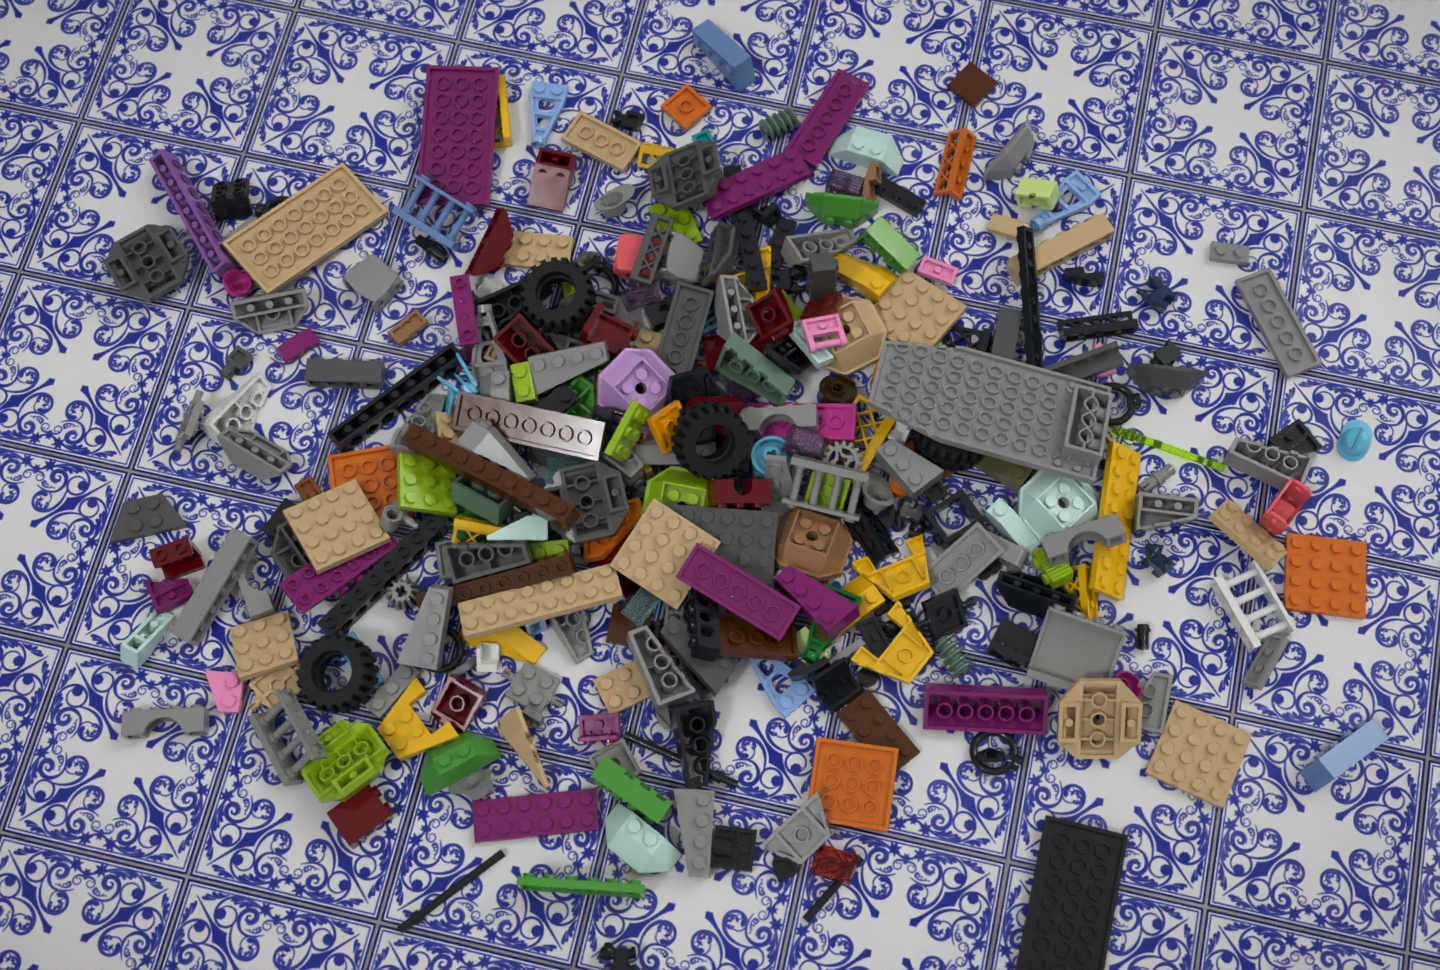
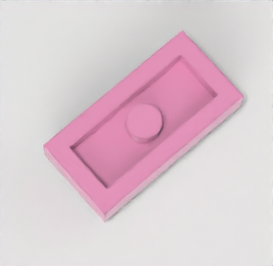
(937, 271)

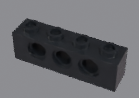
(653, 310)
(703, 626)

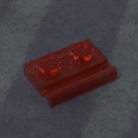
(834, 864)

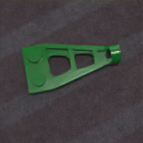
(818, 645)

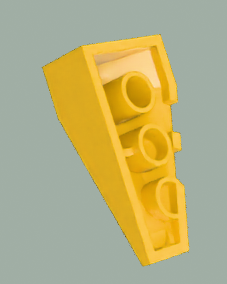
(865, 277)
(871, 601)
(513, 644)

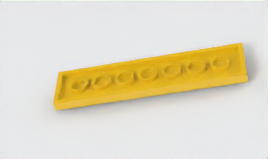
(1118, 497)

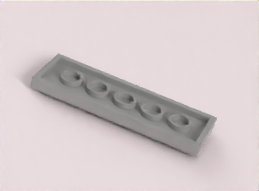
(1278, 322)

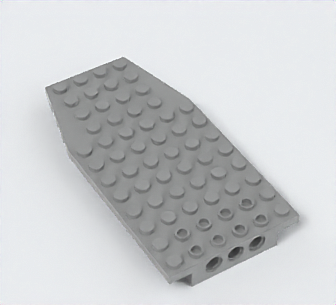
(995, 406)

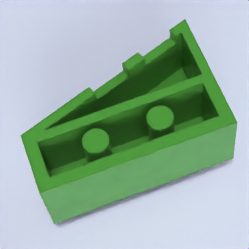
(889, 244)

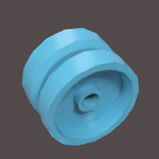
(768, 445)

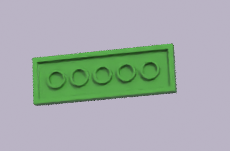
(572, 885)

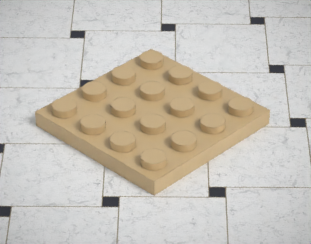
(918, 311)
(336, 526)
(659, 550)
(1198, 754)

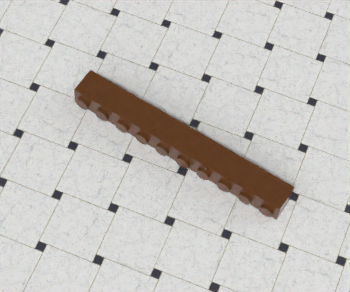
(491, 477)

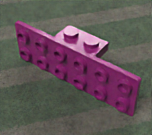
(309, 589)

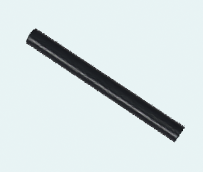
(824, 898)

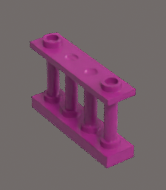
(465, 314)

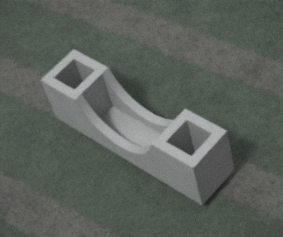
(801, 415)
(1105, 530)
(258, 602)
(140, 723)

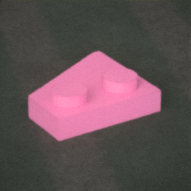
(226, 690)

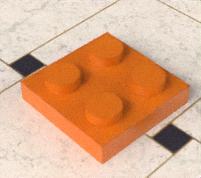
(686, 107)

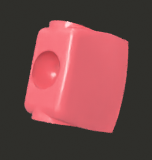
(626, 254)
(1285, 507)

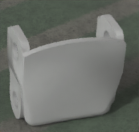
(682, 260)
(374, 281)

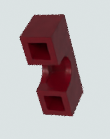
(755, 492)

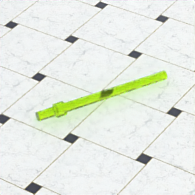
(1132, 435)

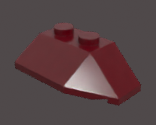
(493, 245)

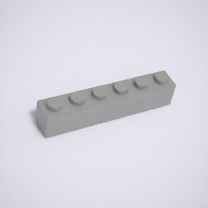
(214, 587)

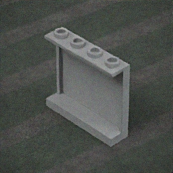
(1074, 648)

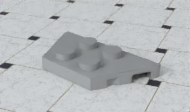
(800, 832)

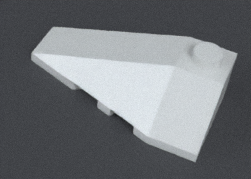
(237, 409)

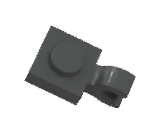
(238, 360)

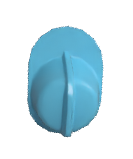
(1354, 440)

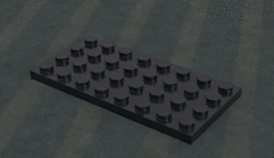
(1072, 897)

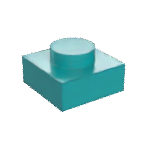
(704, 135)

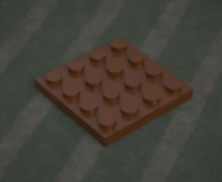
(746, 641)

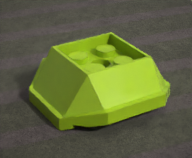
(677, 486)
(352, 762)

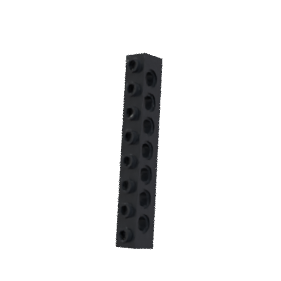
(395, 399)
(375, 582)

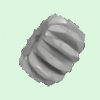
(401, 586)

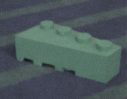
(753, 370)

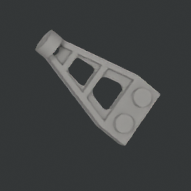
(478, 367)

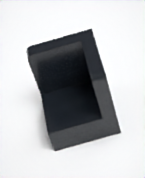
(767, 215)

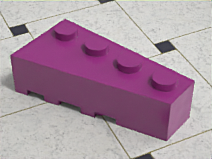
(821, 605)

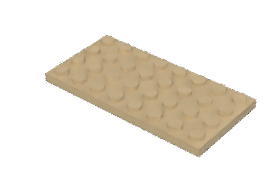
(305, 229)

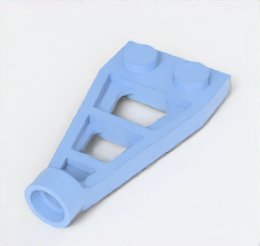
(547, 93)
(1080, 188)
(791, 697)

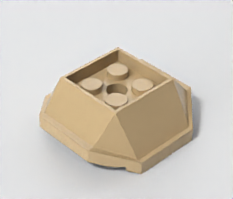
(863, 340)
(1102, 738)

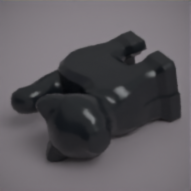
(785, 279)
(608, 415)
(911, 515)
(889, 626)
(619, 955)

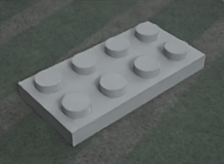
(964, 560)

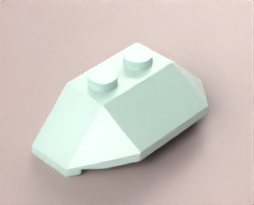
(865, 146)
(638, 842)

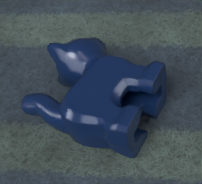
(1161, 293)
(1156, 560)

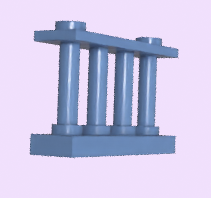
(420, 221)

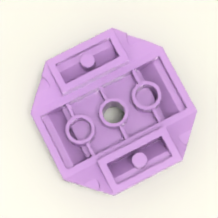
(633, 367)

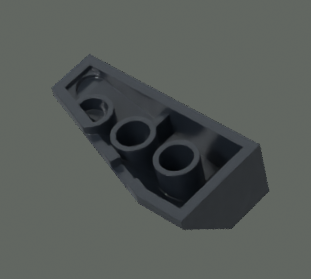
(693, 734)

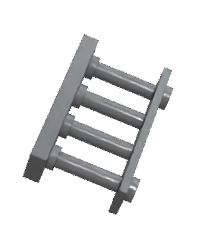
(839, 473)
(274, 745)

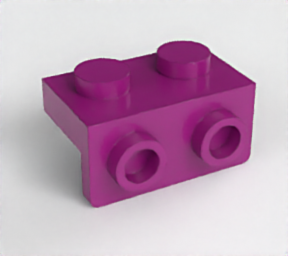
(599, 727)

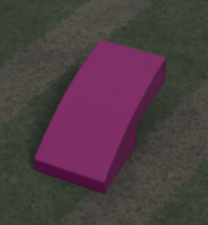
(297, 345)

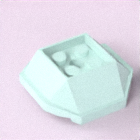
(1040, 507)

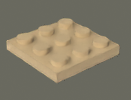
(264, 645)

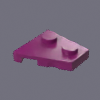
(169, 593)

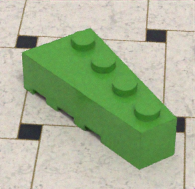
(632, 790)

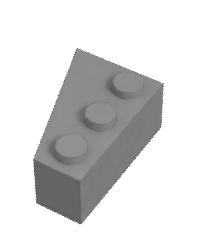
(908, 468)

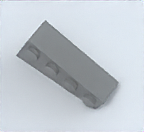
(560, 365)
(695, 818)

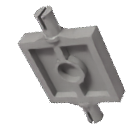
(188, 426)
(533, 687)

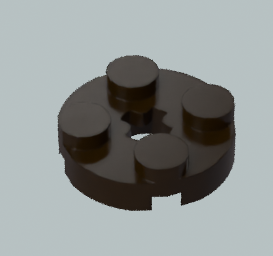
(829, 385)

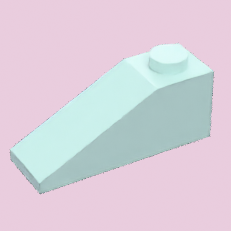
(1010, 525)
(526, 529)
(145, 638)

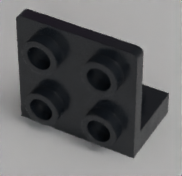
(1012, 644)

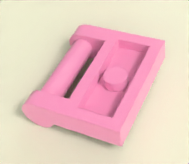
(823, 327)

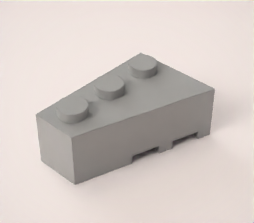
(1161, 511)

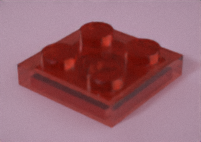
(826, 306)

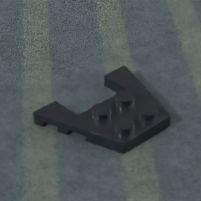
(691, 384)

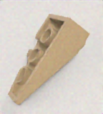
(517, 734)

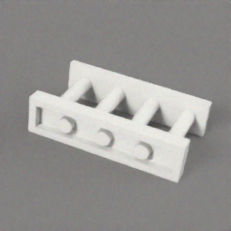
(1242, 621)

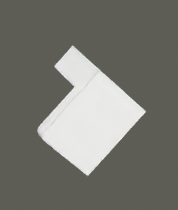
(486, 285)
(900, 433)
(487, 657)

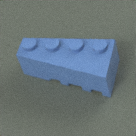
(725, 54)
(1343, 754)

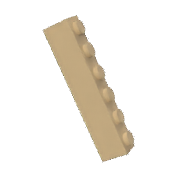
(1066, 246)

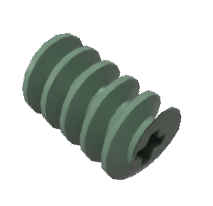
(778, 122)
(952, 655)

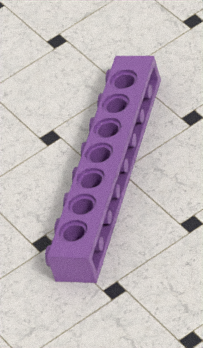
(192, 212)

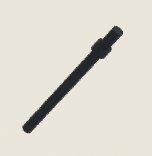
(717, 776)
(417, 916)

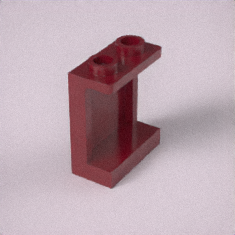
(605, 327)
(177, 558)
(360, 815)

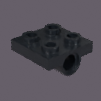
(733, 848)

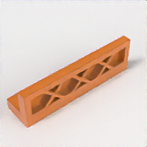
(959, 164)

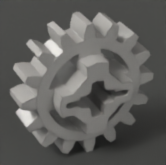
(838, 449)

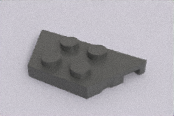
(146, 518)

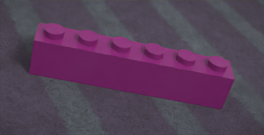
(985, 708)

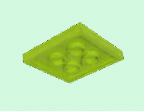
(424, 486)

